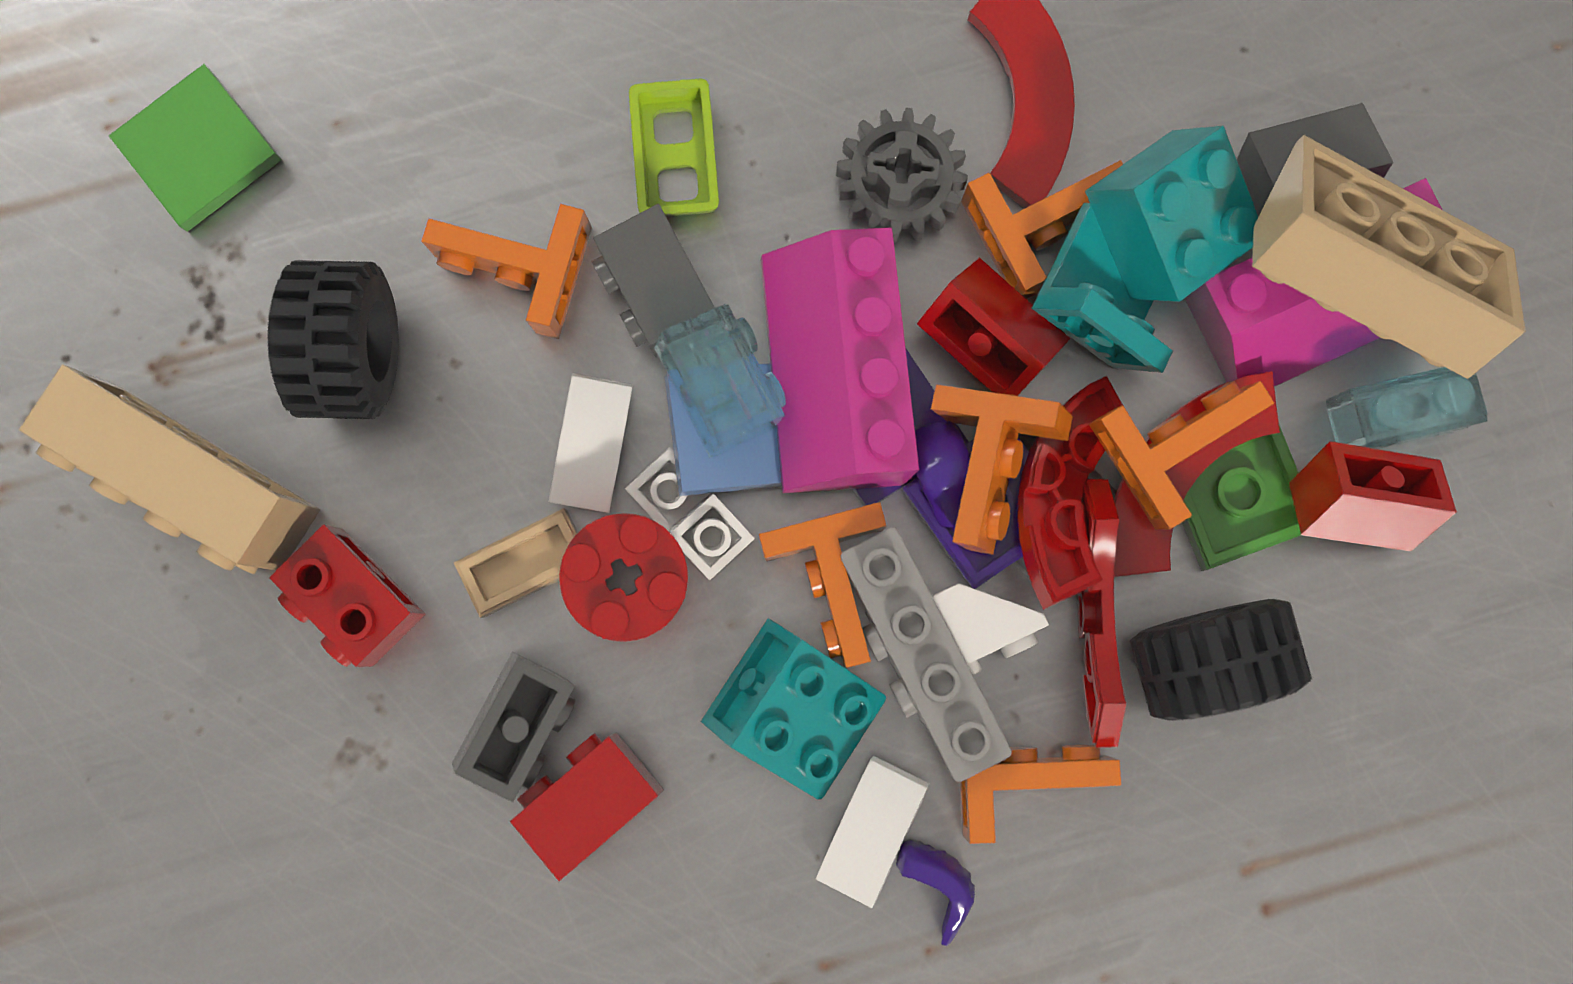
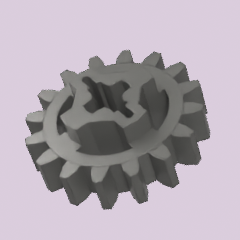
(924, 174)

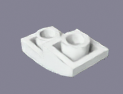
(590, 443)
(698, 522)
(872, 831)

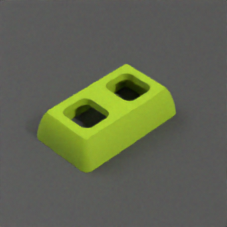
(652, 158)

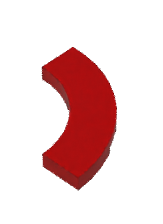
(1041, 91)
(1051, 498)
(1138, 544)
(1096, 620)

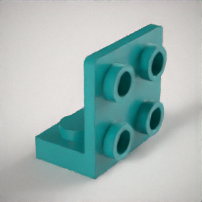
(1092, 304)
(793, 710)

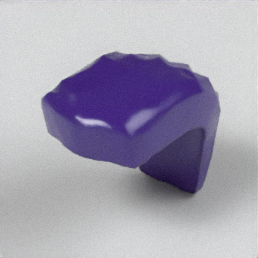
(942, 468)
(941, 872)

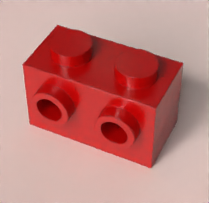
(992, 330)
(1371, 496)
(345, 598)
(585, 805)

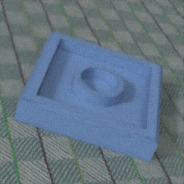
(744, 467)

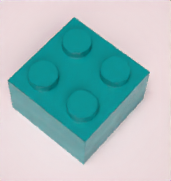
(1175, 213)

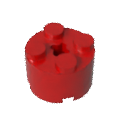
(658, 588)

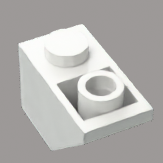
(987, 623)

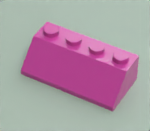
(1270, 325)
(840, 362)

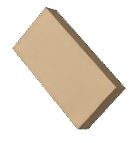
(517, 563)

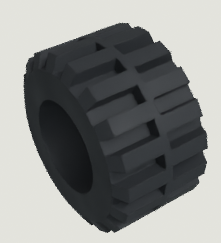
(333, 339)
(1221, 660)

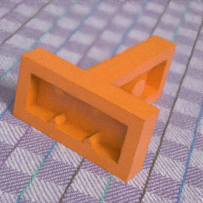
(1041, 224)
(520, 264)
(1172, 442)
(994, 454)
(827, 573)
(1024, 770)

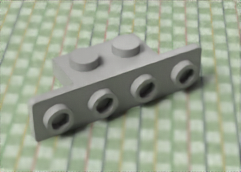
(924, 656)

